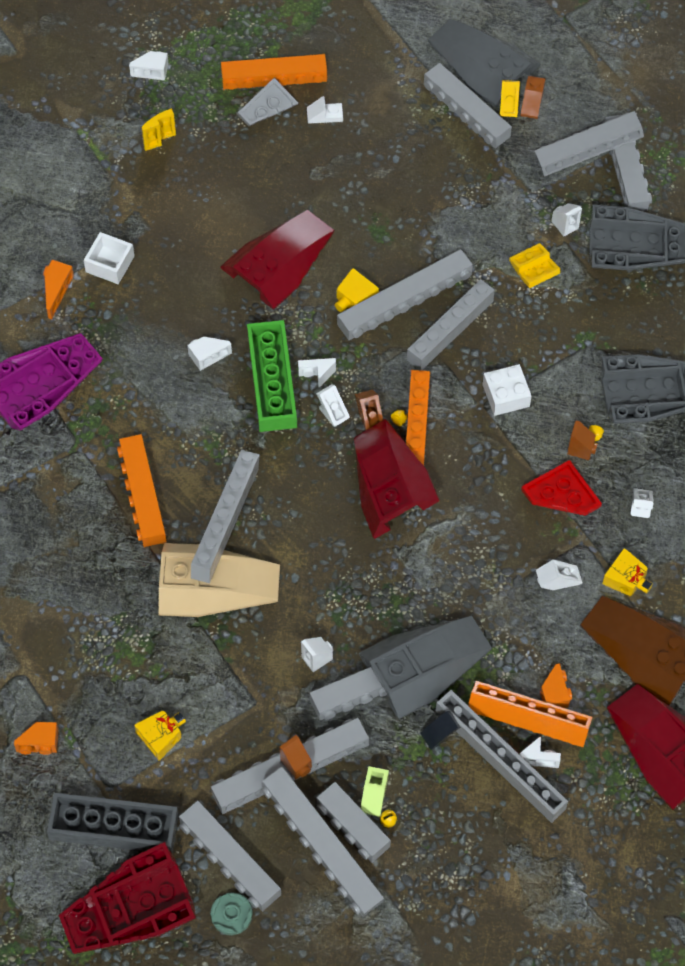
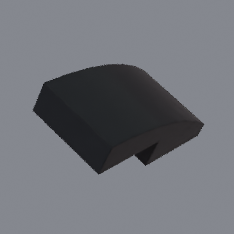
(440, 729)

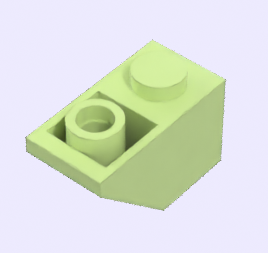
(374, 791)

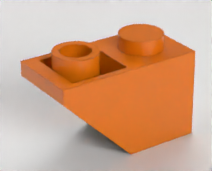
(555, 690)
(40, 738)

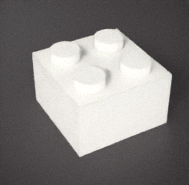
(109, 258)
(506, 390)

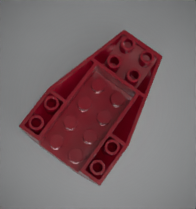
(389, 477)
(655, 740)

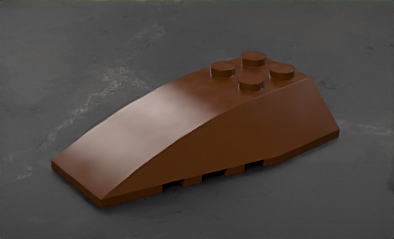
(641, 645)

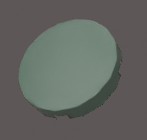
(231, 913)

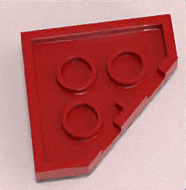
(563, 491)

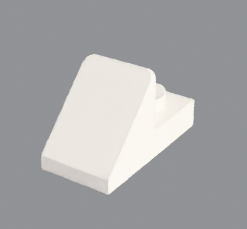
(322, 113)
(322, 367)
(332, 405)
(642, 503)
(535, 757)

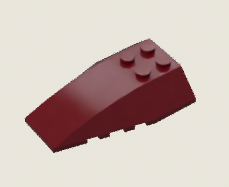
(280, 257)
(131, 904)

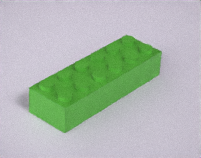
(272, 376)

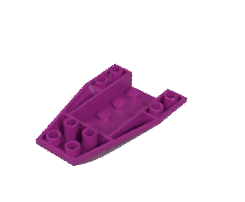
(42, 378)

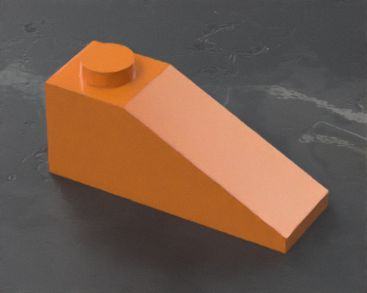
(57, 280)

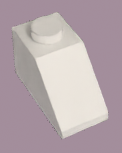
(150, 65)
(567, 218)
(208, 351)
(558, 575)
(316, 652)

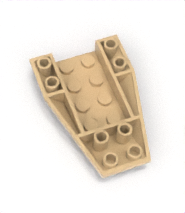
(235, 584)

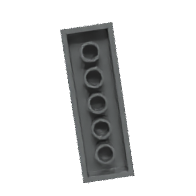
(111, 822)

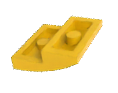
(158, 128)
(534, 265)

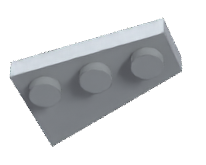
(267, 103)

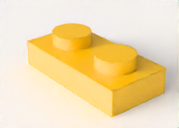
(509, 98)

